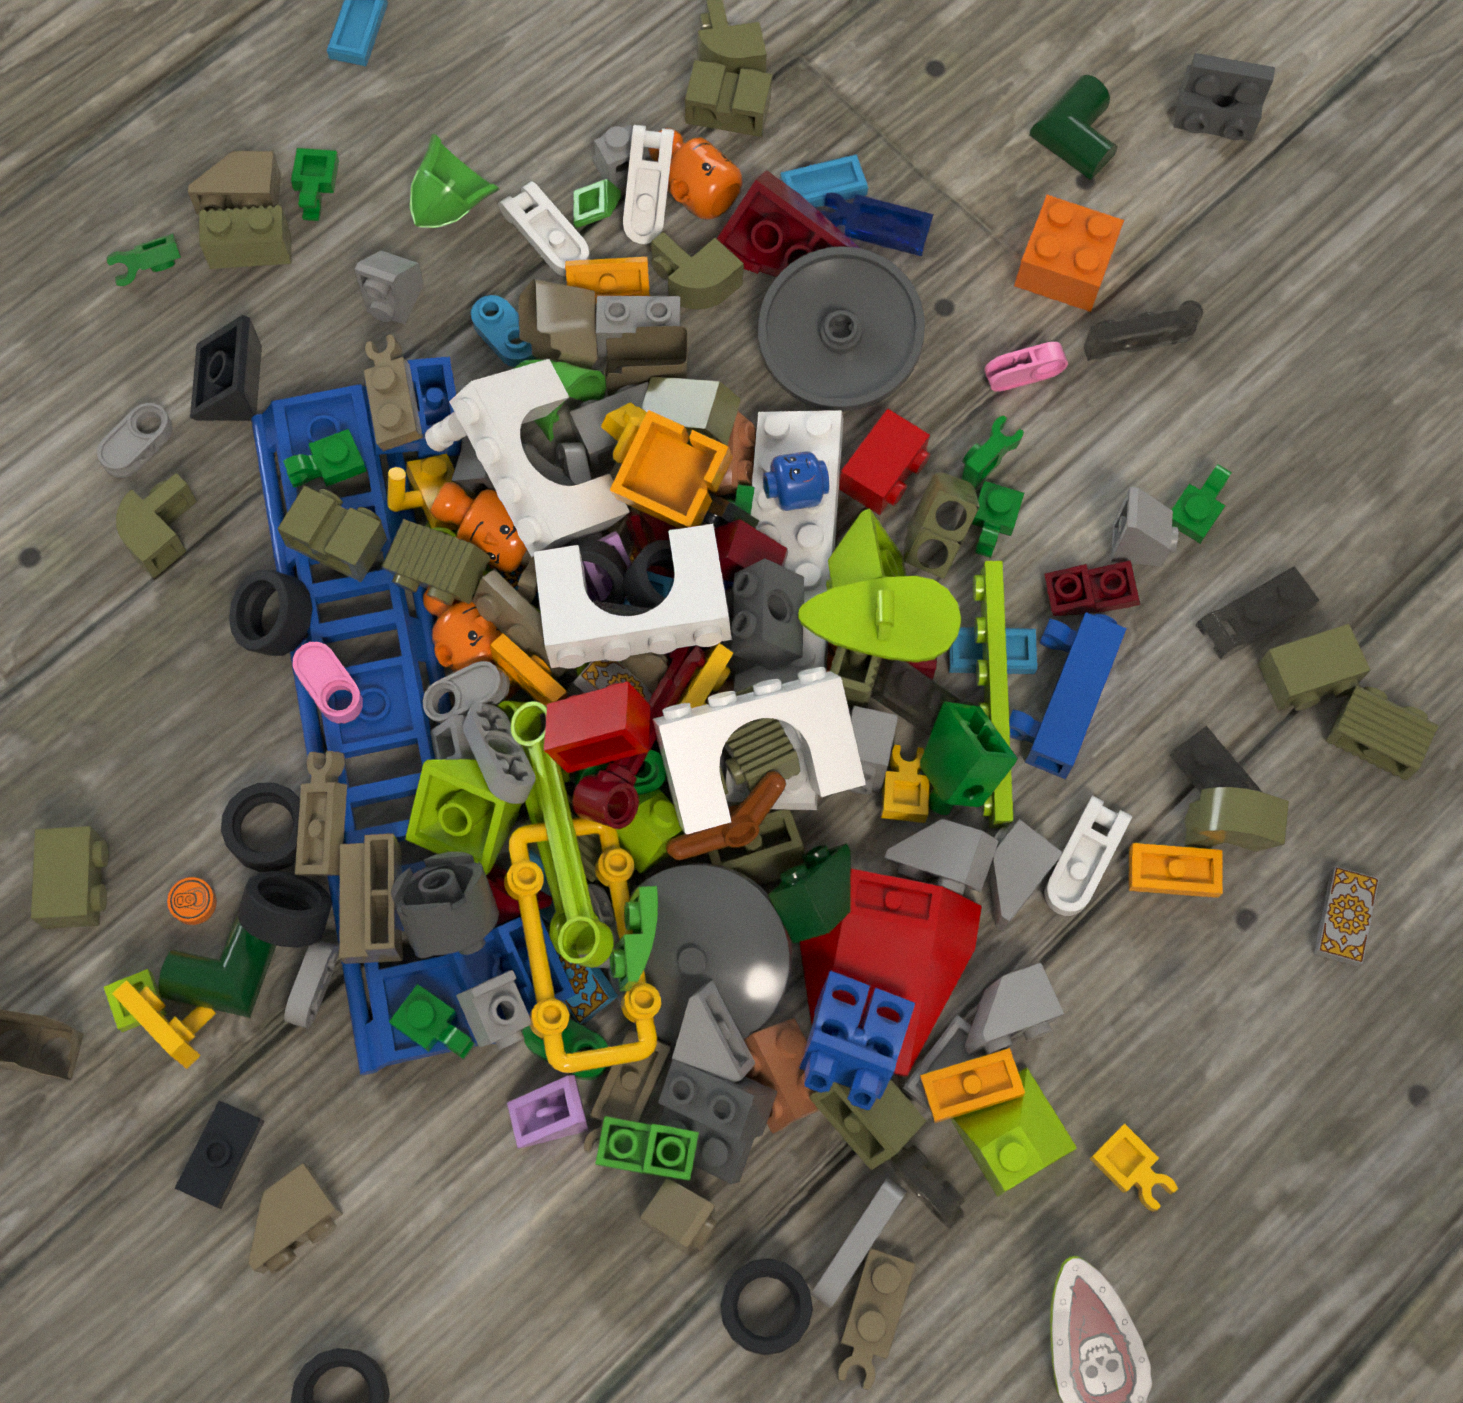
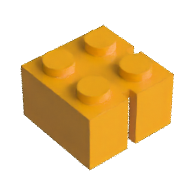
(668, 475)

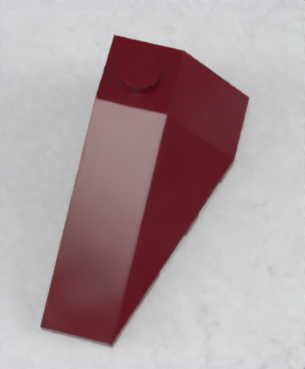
(777, 228)

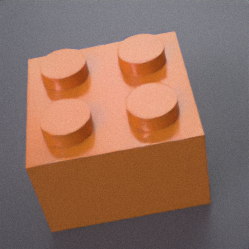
(1068, 253)

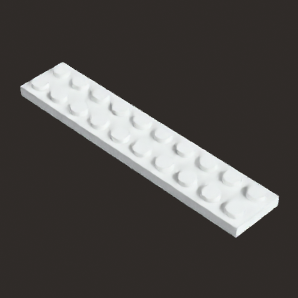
(810, 542)

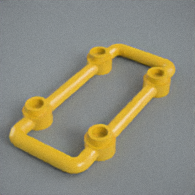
(551, 1015)

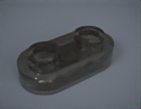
(939, 1198)

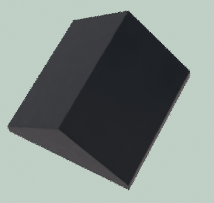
(227, 374)

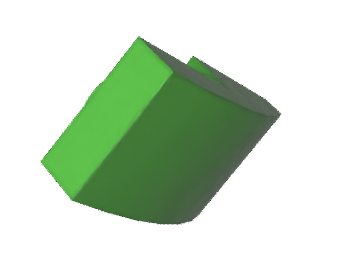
(634, 949)
(647, 1148)

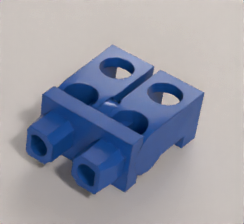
(853, 1055)

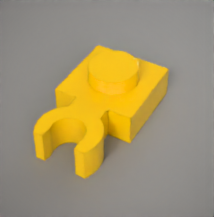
(904, 791)
(1128, 1163)

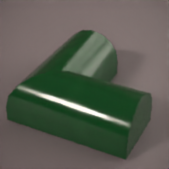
(1068, 129)
(221, 984)

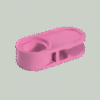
(1026, 366)
(322, 676)

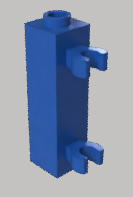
(1075, 694)

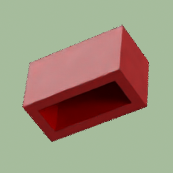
(884, 462)
(597, 727)

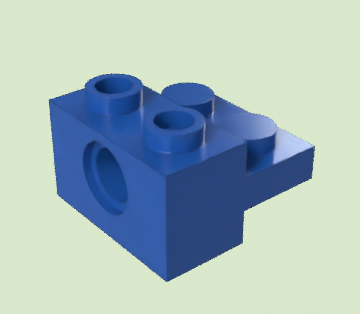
(433, 391)
(507, 951)

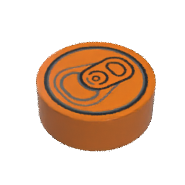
(191, 901)

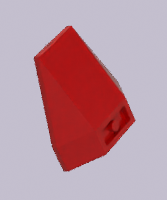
(902, 941)

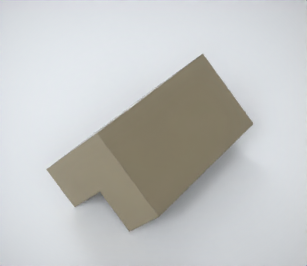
(367, 913)

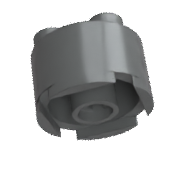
(445, 905)

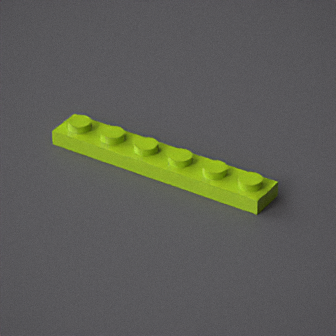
(992, 674)

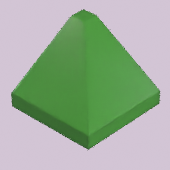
(595, 202)

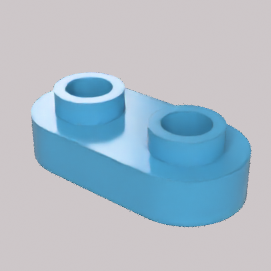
(500, 329)

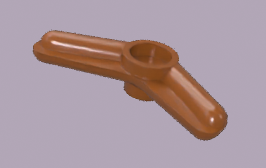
(743, 825)

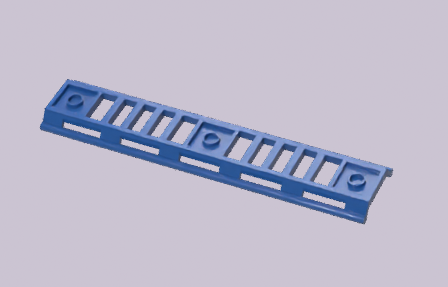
(389, 689)

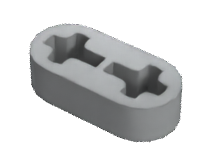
(311, 984)

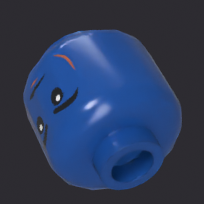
(796, 481)

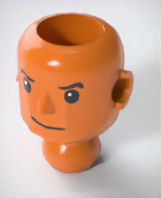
(701, 177)
(482, 523)
(460, 633)

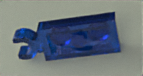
(880, 222)

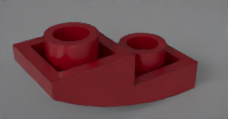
(1093, 590)

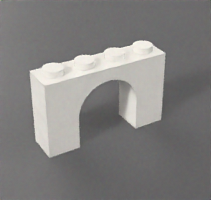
(541, 510)
(583, 633)
(695, 738)

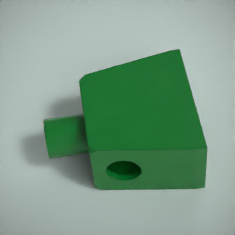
(964, 758)

